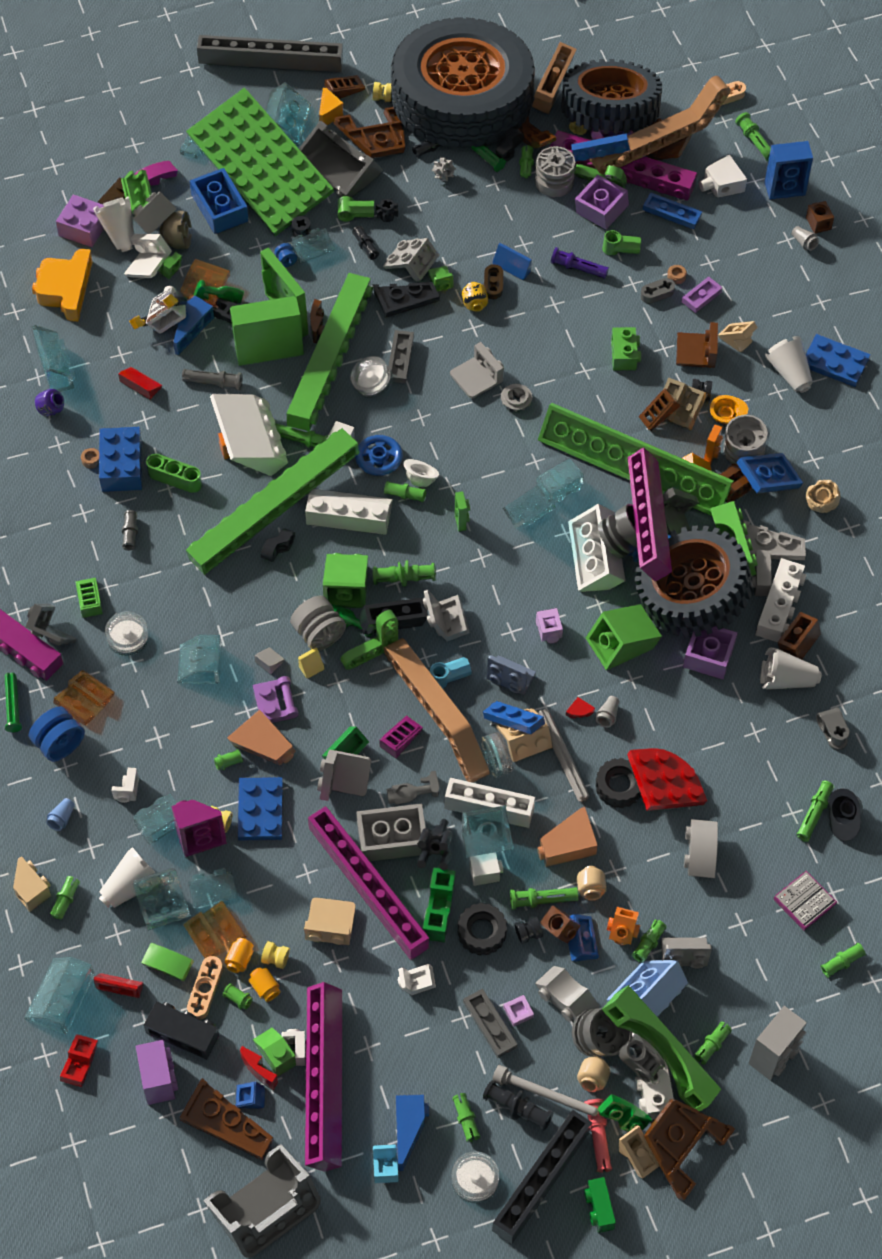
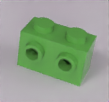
(624, 348)

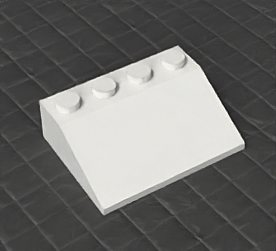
(250, 432)

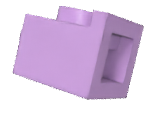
(549, 625)

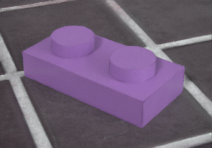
(702, 294)

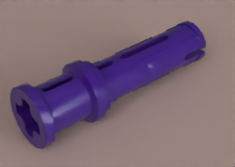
(570, 261)

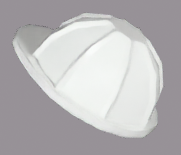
(420, 473)

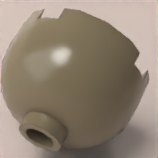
(176, 230)

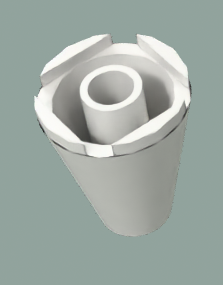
(117, 222)
(791, 362)
(787, 671)
(120, 886)

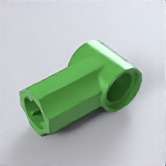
(349, 208)
(616, 243)

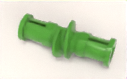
(404, 574)

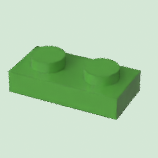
(461, 511)

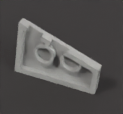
(779, 544)

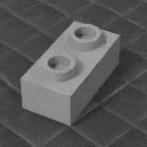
(762, 579)

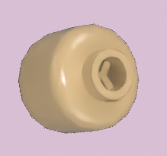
(591, 883)
(593, 1074)

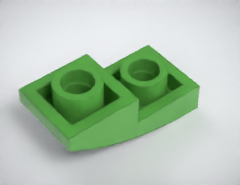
(167, 961)

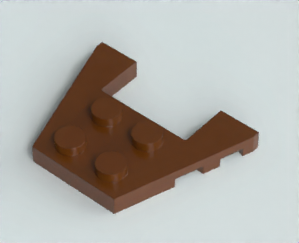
(376, 139)
(675, 1135)

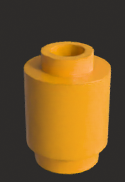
(239, 955)
(264, 984)

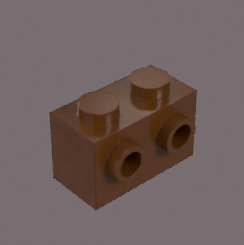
(800, 636)

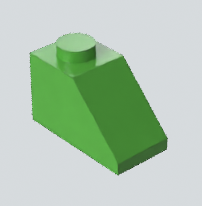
(275, 1051)

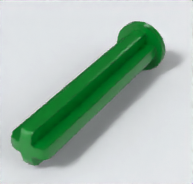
(497, 163)
(12, 703)

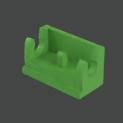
(136, 188)

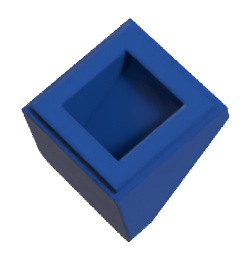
(250, 1096)

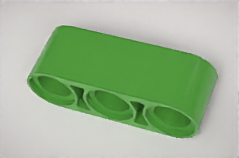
(182, 471)

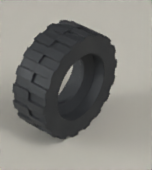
(607, 794)
(488, 913)

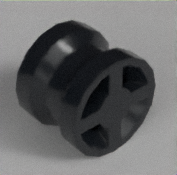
(301, 226)

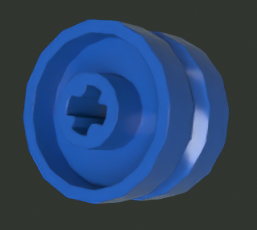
(56, 733)

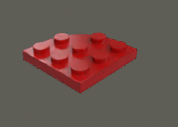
(665, 779)

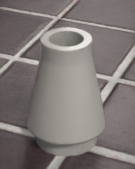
(806, 238)
(607, 713)

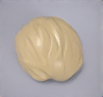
(823, 496)

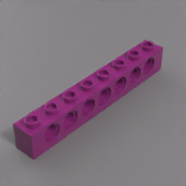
(643, 171)

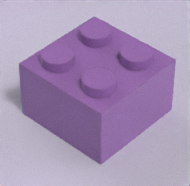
(602, 201)
(79, 221)
(710, 652)
(157, 1072)

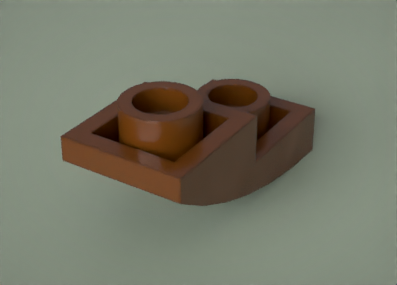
(316, 320)

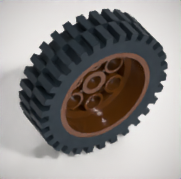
(611, 96)
(705, 584)

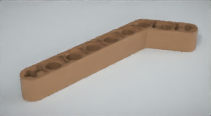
(672, 128)
(439, 708)

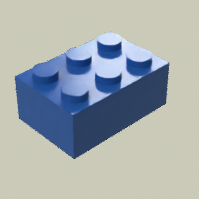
(788, 170)
(219, 200)
(120, 459)

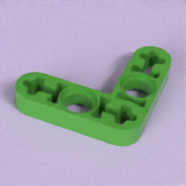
(612, 174)
(386, 634)

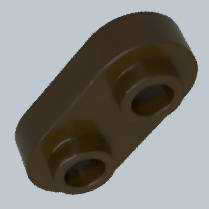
(493, 284)

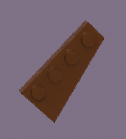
(219, 1118)

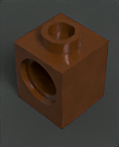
(819, 217)
(553, 921)

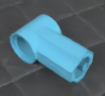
(450, 671)

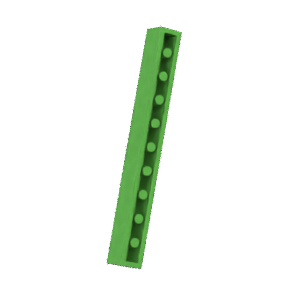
(329, 352)
(272, 501)

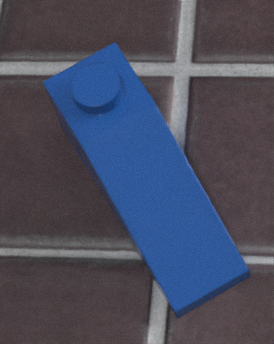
(198, 316)
(410, 1122)

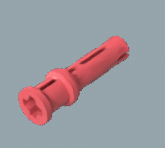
(599, 1138)

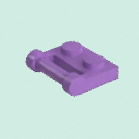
(268, 702)

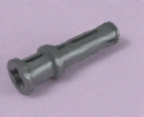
(221, 379)

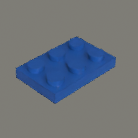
(836, 360)
(769, 473)
(260, 808)

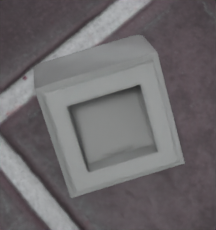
(269, 660)

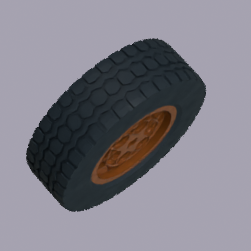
(462, 82)

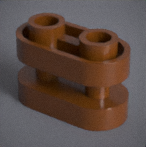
(740, 482)

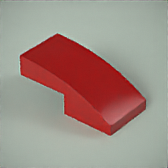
(79, 1060)
(254, 1064)

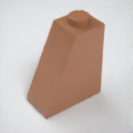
(262, 739)
(568, 840)

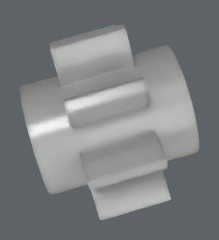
(443, 169)

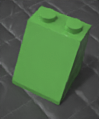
(346, 580)
(622, 635)

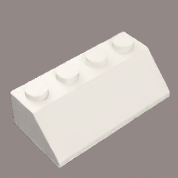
(348, 511)
(594, 563)

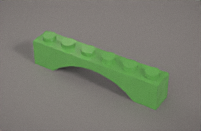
(692, 1081)

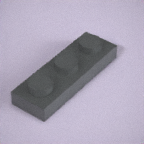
(401, 355)
(490, 1023)

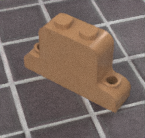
(553, 78)

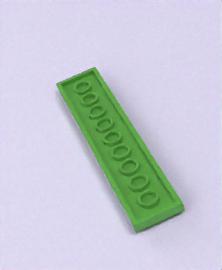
(611, 450)

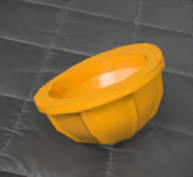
(726, 408)

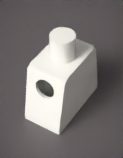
(723, 178)

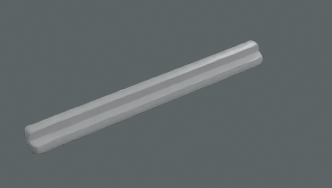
(565, 758)

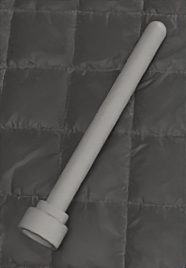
(504, 1076)

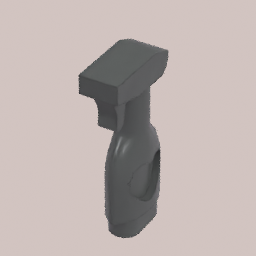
(407, 792)

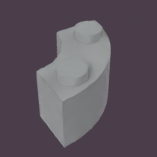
(702, 848)
(565, 993)

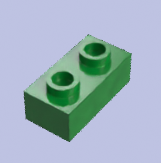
(351, 742)
(602, 1212)

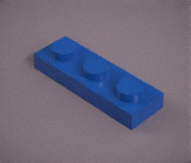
(601, 147)
(672, 210)
(513, 717)

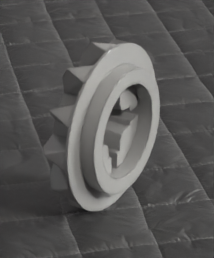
(519, 391)

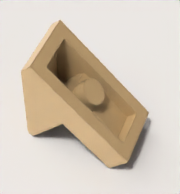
(738, 335)
(638, 1152)

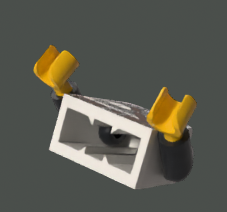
(164, 311)

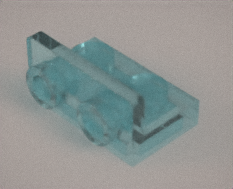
(312, 245)

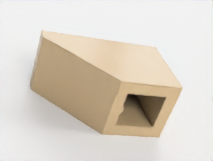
(29, 886)

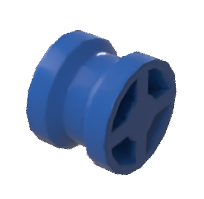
(285, 254)

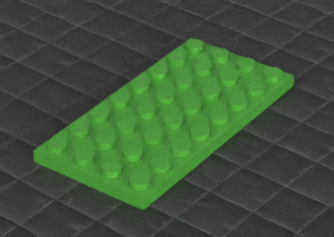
(260, 161)

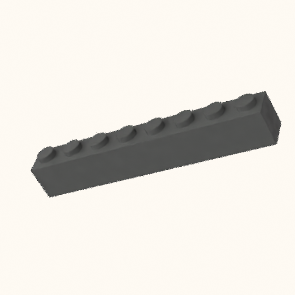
(270, 53)

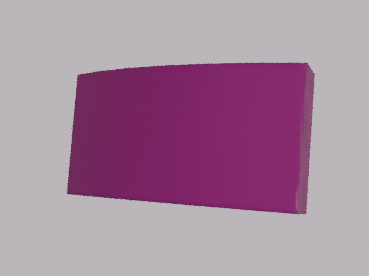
(159, 170)

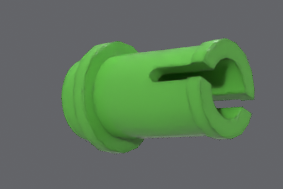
(227, 760)
(242, 999)

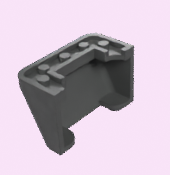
(339, 161)
(267, 1204)

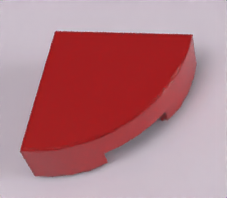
(580, 709)

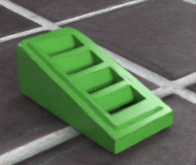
(92, 609)

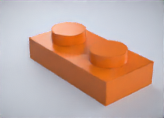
(713, 444)

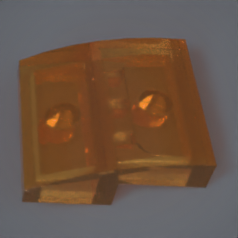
(211, 274)
(84, 697)
(214, 930)

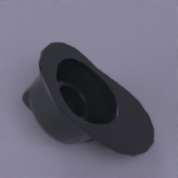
(845, 814)

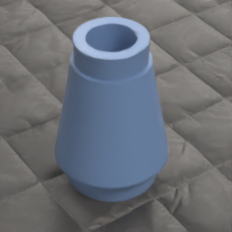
(59, 816)

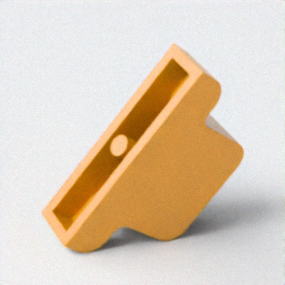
(64, 283)

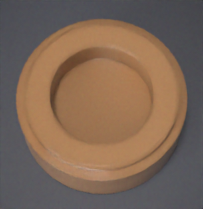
(677, 274)
(90, 458)

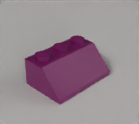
(198, 826)

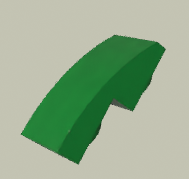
(624, 1112)

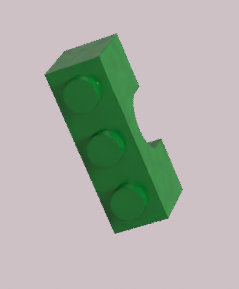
(439, 904)

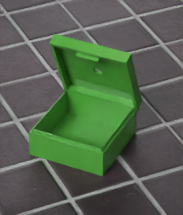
(273, 326)

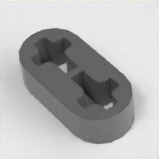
(657, 290)

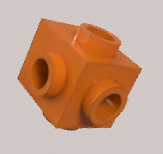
(623, 926)

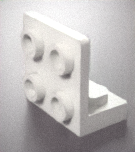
(152, 253)

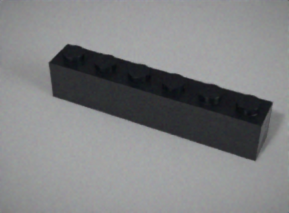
(541, 1177)

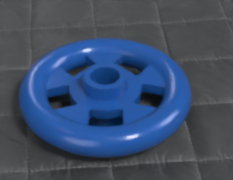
(379, 449)

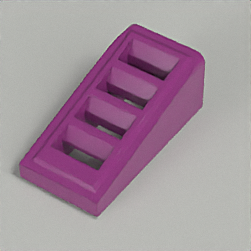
(395, 750)

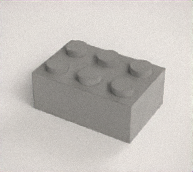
(390, 832)
(778, 1043)

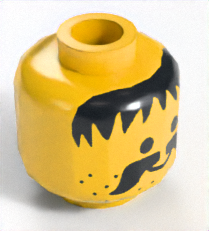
(475, 296)

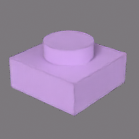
(518, 1010)

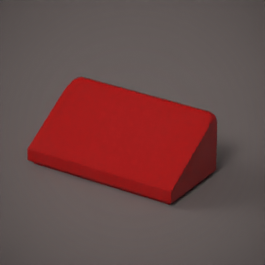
(139, 382)
(118, 985)

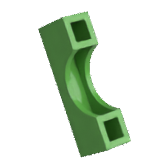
(728, 519)

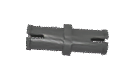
(129, 530)

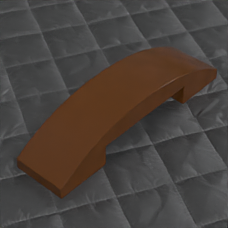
(534, 137)

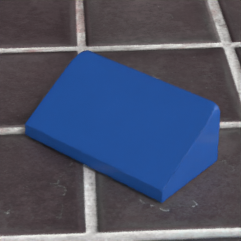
(512, 261)
(584, 944)

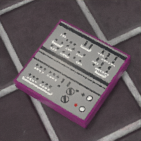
(805, 900)

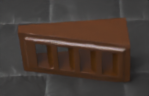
(336, 85)
(662, 415)

